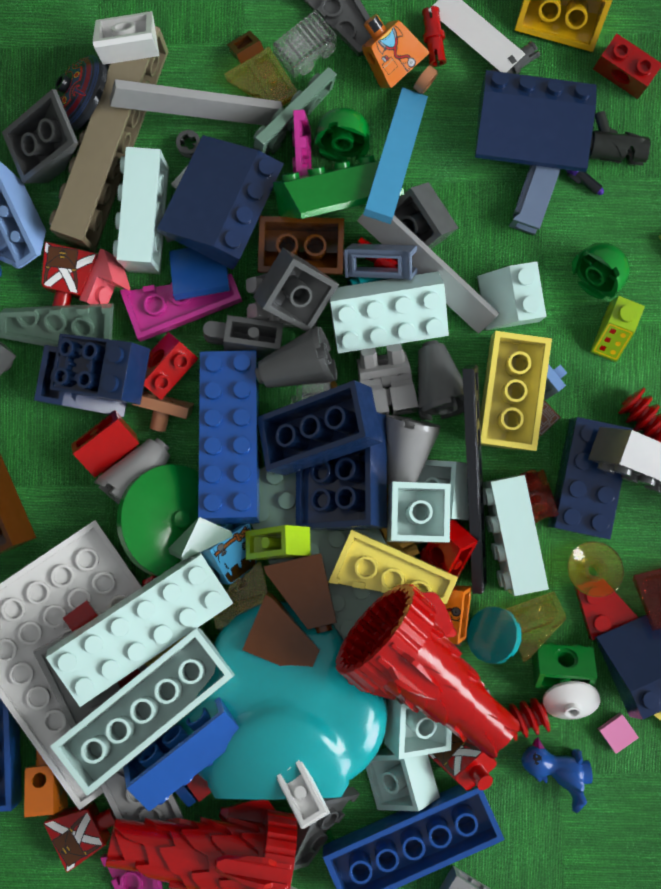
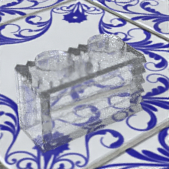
(305, 44)

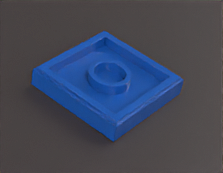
(196, 274)

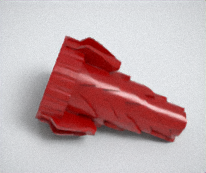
(405, 654)
(242, 851)

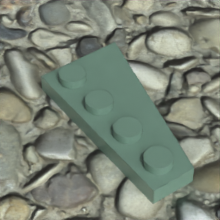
(271, 137)
(45, 323)

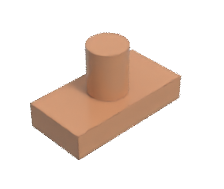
(163, 409)

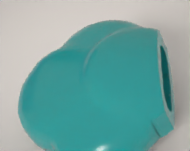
(288, 718)

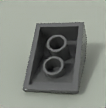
(41, 140)

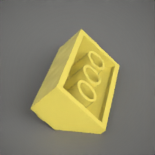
(514, 390)

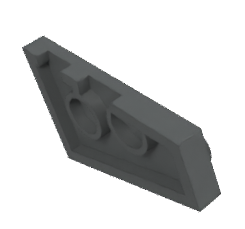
(313, 837)

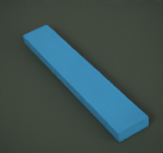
(395, 156)

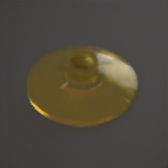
(604, 560)

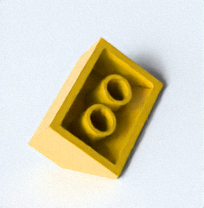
(564, 21)

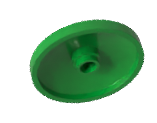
(155, 514)

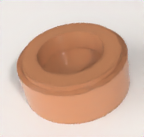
(425, 80)

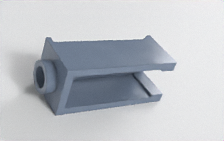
(534, 198)
(401, 252)

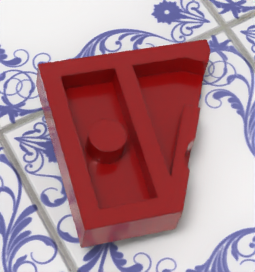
(603, 612)

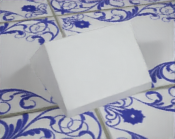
(125, 38)

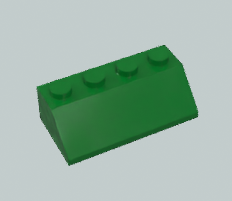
(326, 190)

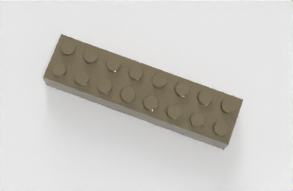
(96, 168)

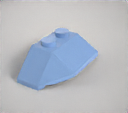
(20, 224)

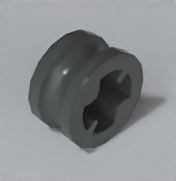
(187, 134)

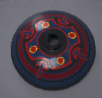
(82, 89)

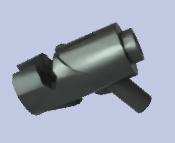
(614, 147)

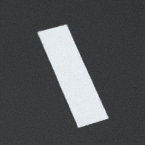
(478, 33)

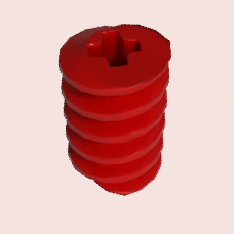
(643, 414)
(530, 717)

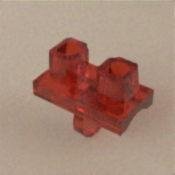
(540, 495)

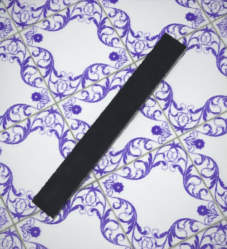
(475, 476)

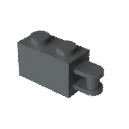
(245, 335)

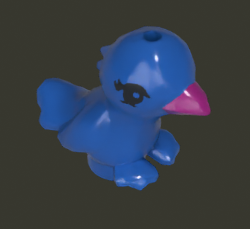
(568, 771)

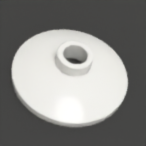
(571, 700)

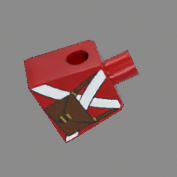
(66, 271)
(466, 764)
(79, 832)

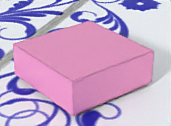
(618, 733)

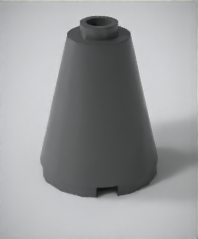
(299, 362)
(438, 383)

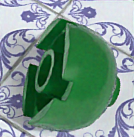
(342, 135)
(602, 270)

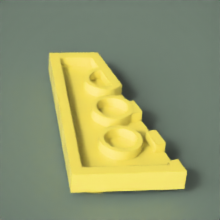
(380, 567)

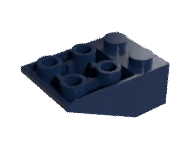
(100, 368)
(45, 395)

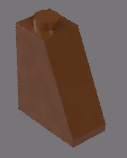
(306, 590)
(279, 637)

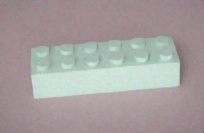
(138, 628)
(141, 711)

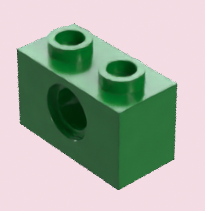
(549, 671)

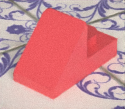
(103, 278)

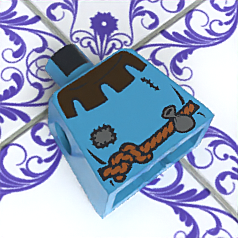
(229, 557)

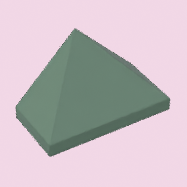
(197, 538)

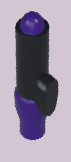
(584, 178)

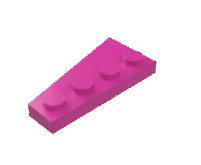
(156, 311)

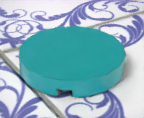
(494, 635)

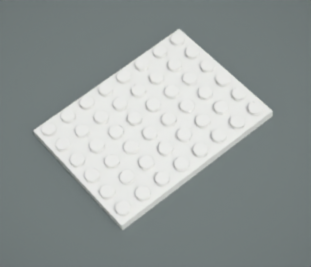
(32, 616)

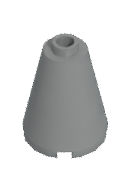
(408, 447)
(143, 458)

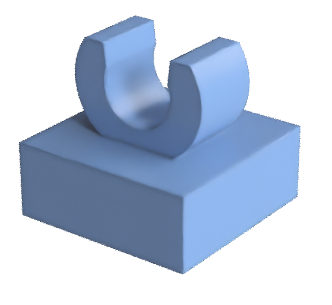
(553, 381)

